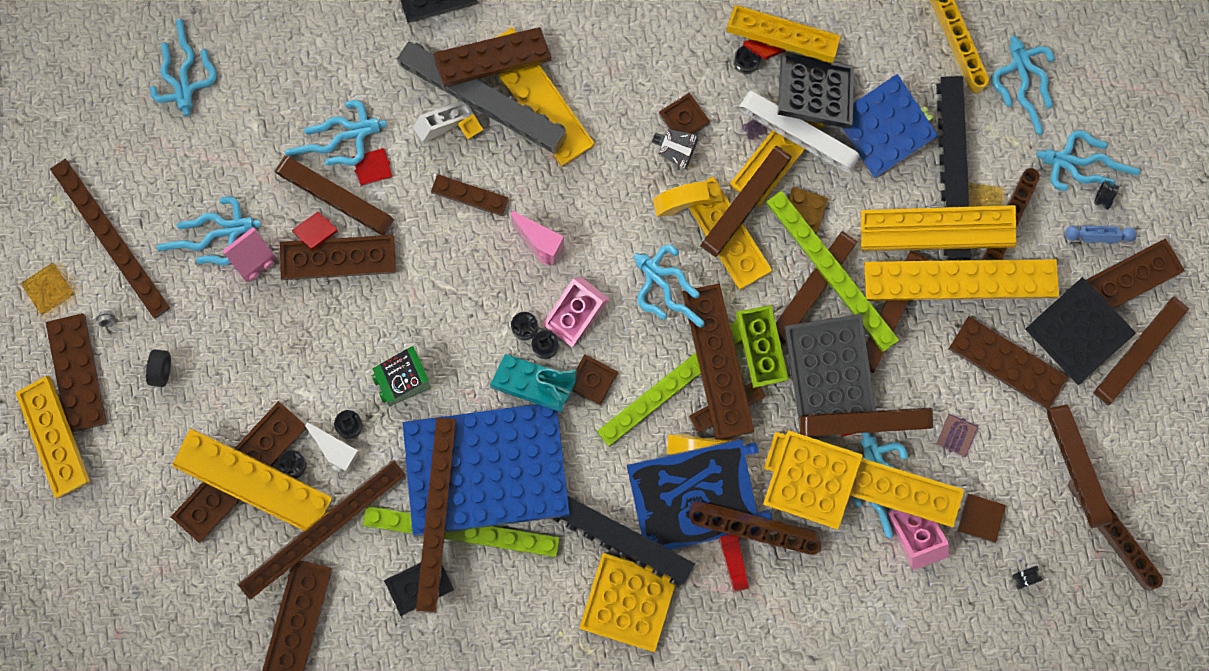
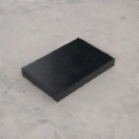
(404, 588)

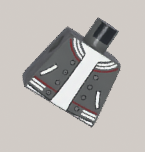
(676, 146)

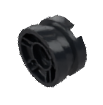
(743, 66)
(1106, 194)
(530, 320)
(549, 351)
(351, 431)
(294, 456)
(1027, 577)

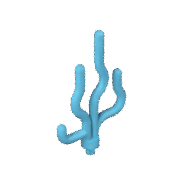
(1022, 61)
(183, 94)
(357, 129)
(1064, 160)
(233, 228)
(651, 270)
(873, 453)

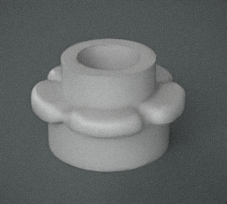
(105, 318)

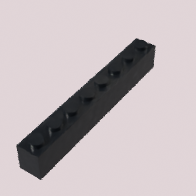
(628, 543)

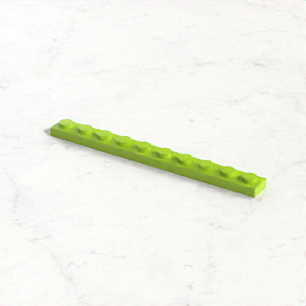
(831, 271)
(656, 396)
(485, 536)

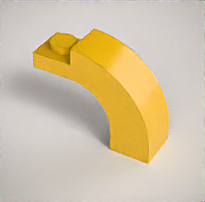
(685, 196)
(681, 442)

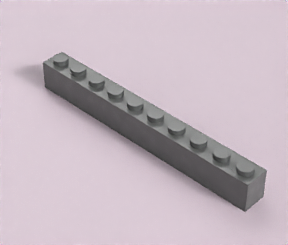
(487, 100)

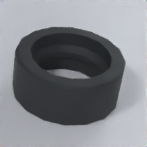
(158, 368)

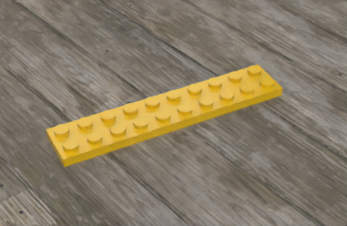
(961, 280)
(895, 489)

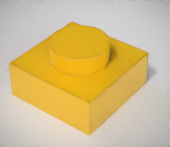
(470, 126)

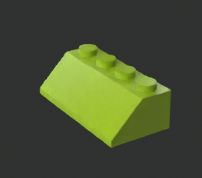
(762, 346)

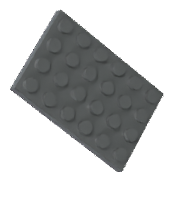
(830, 366)

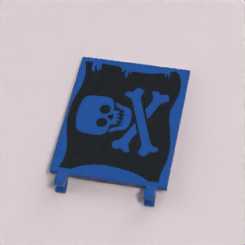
(670, 484)

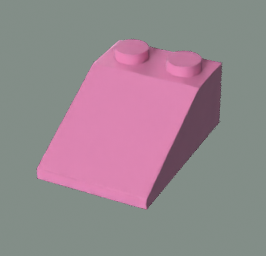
(541, 240)
(249, 255)
(576, 311)
(919, 539)

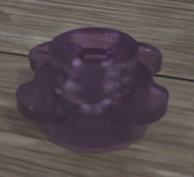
(748, 128)

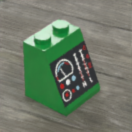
(400, 377)

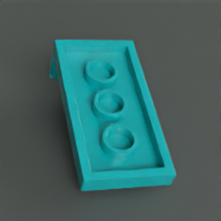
(534, 382)

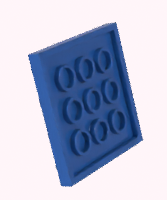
(888, 126)

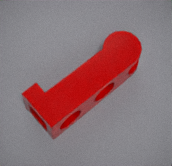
(734, 562)

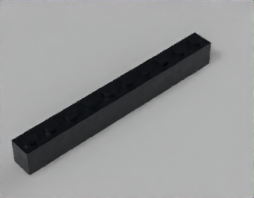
(953, 151)

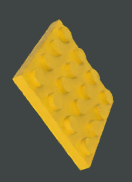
(812, 480)
(627, 603)

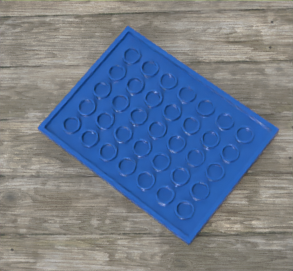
(502, 468)

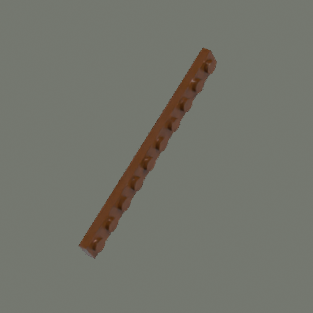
(110, 238)
(436, 516)
(321, 529)

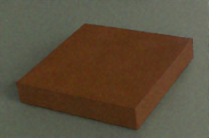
(684, 115)
(593, 379)
(981, 518)

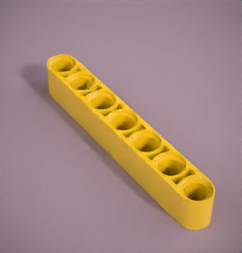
(963, 40)

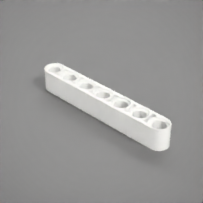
(799, 132)

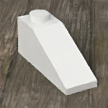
(441, 120)
(337, 452)

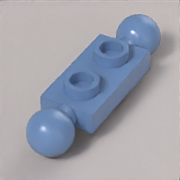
(1105, 234)

